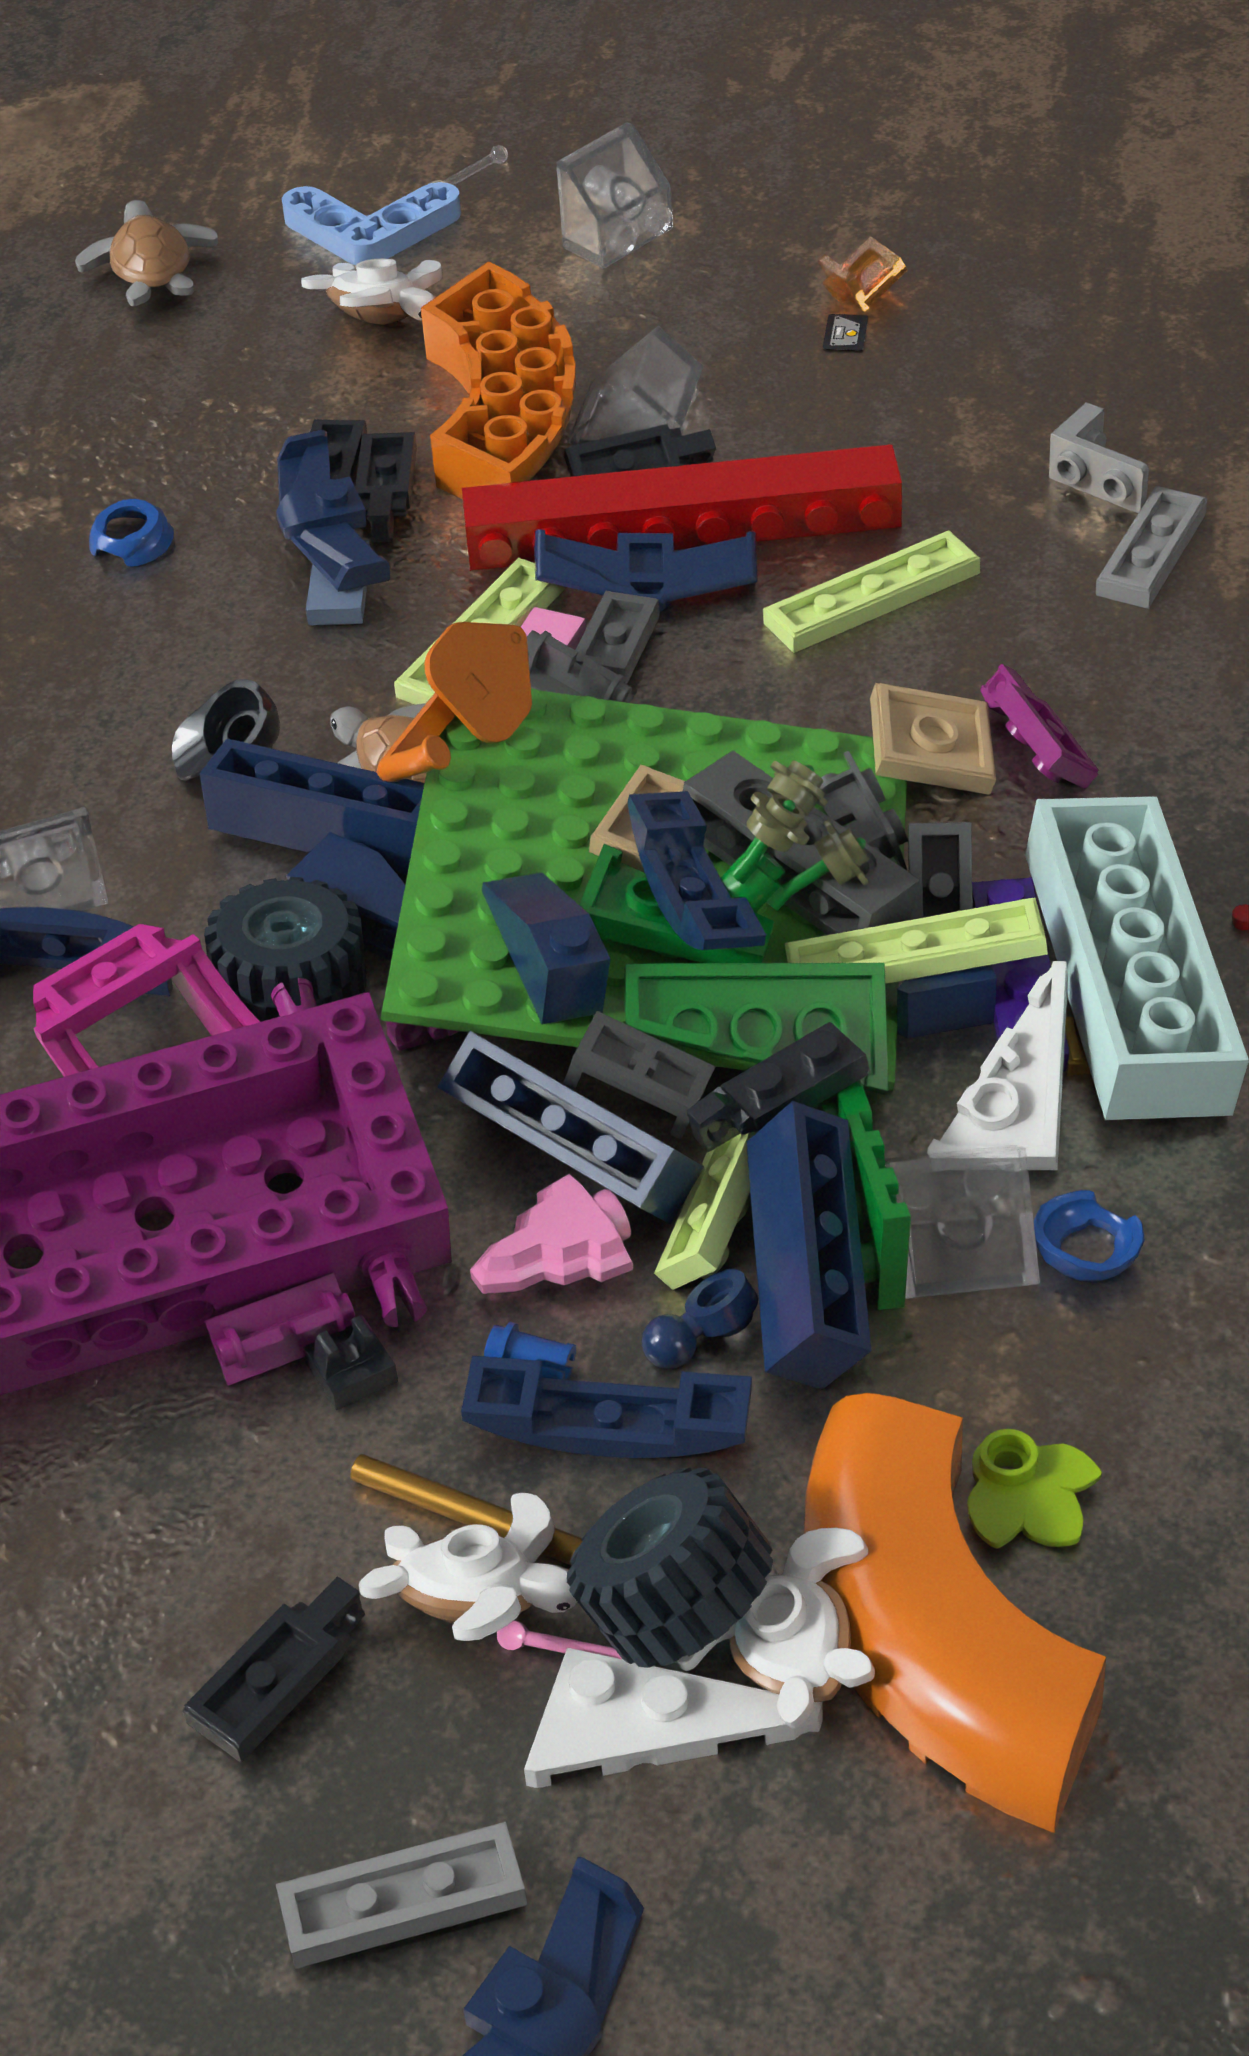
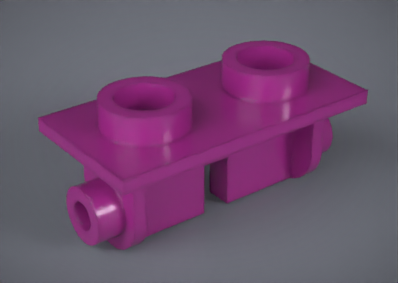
(277, 1327)

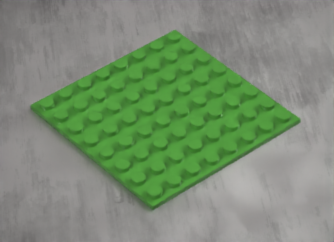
(533, 811)

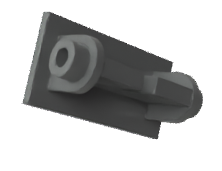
(555, 670)
(857, 797)

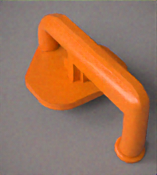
(480, 678)

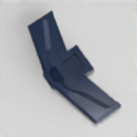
(323, 513)
(646, 565)
(563, 1997)

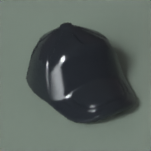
(234, 712)

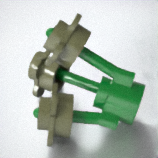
(780, 823)

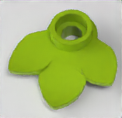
(1032, 1497)

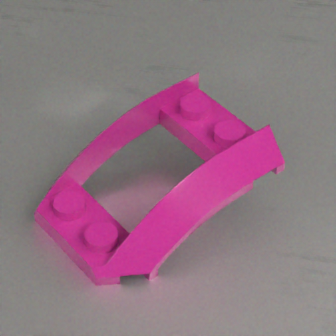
(121, 973)

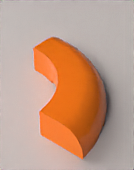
(516, 375)
(948, 1650)

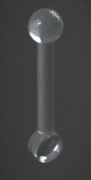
(497, 155)

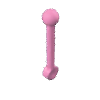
(516, 1636)

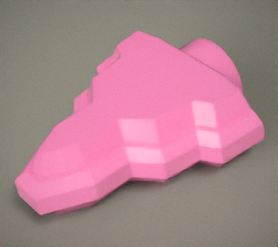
(559, 1241)

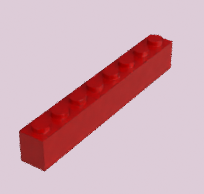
(693, 502)

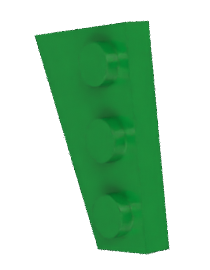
(629, 914)

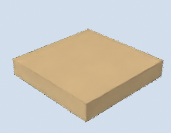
(932, 738)

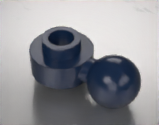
(715, 1307)

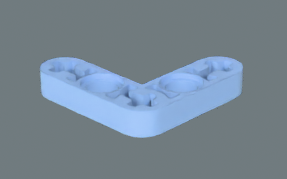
(378, 234)

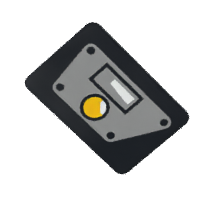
(845, 332)

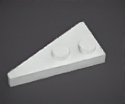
(1019, 1083)
(636, 1715)

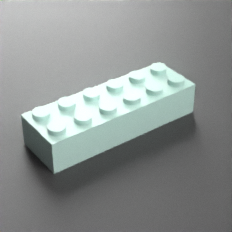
(1135, 959)

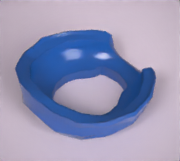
(139, 546)
(1074, 1213)

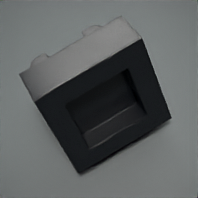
(350, 1363)

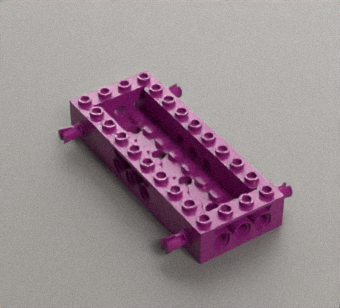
(202, 1139)

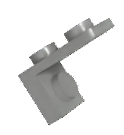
(1085, 464)

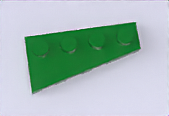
(760, 1007)
(881, 1220)

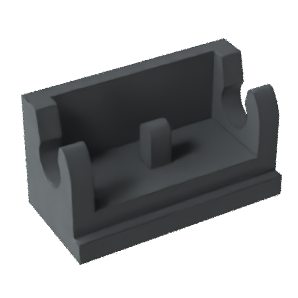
(641, 1068)

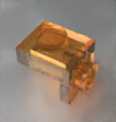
(863, 274)

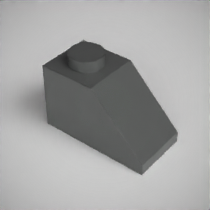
(943, 864)

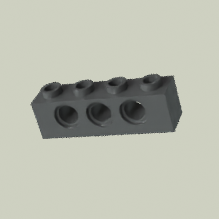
(725, 803)

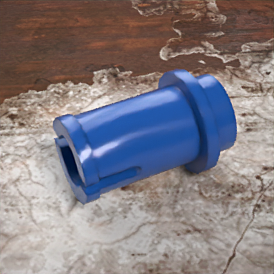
(513, 1344)

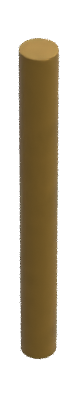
(450, 1502)

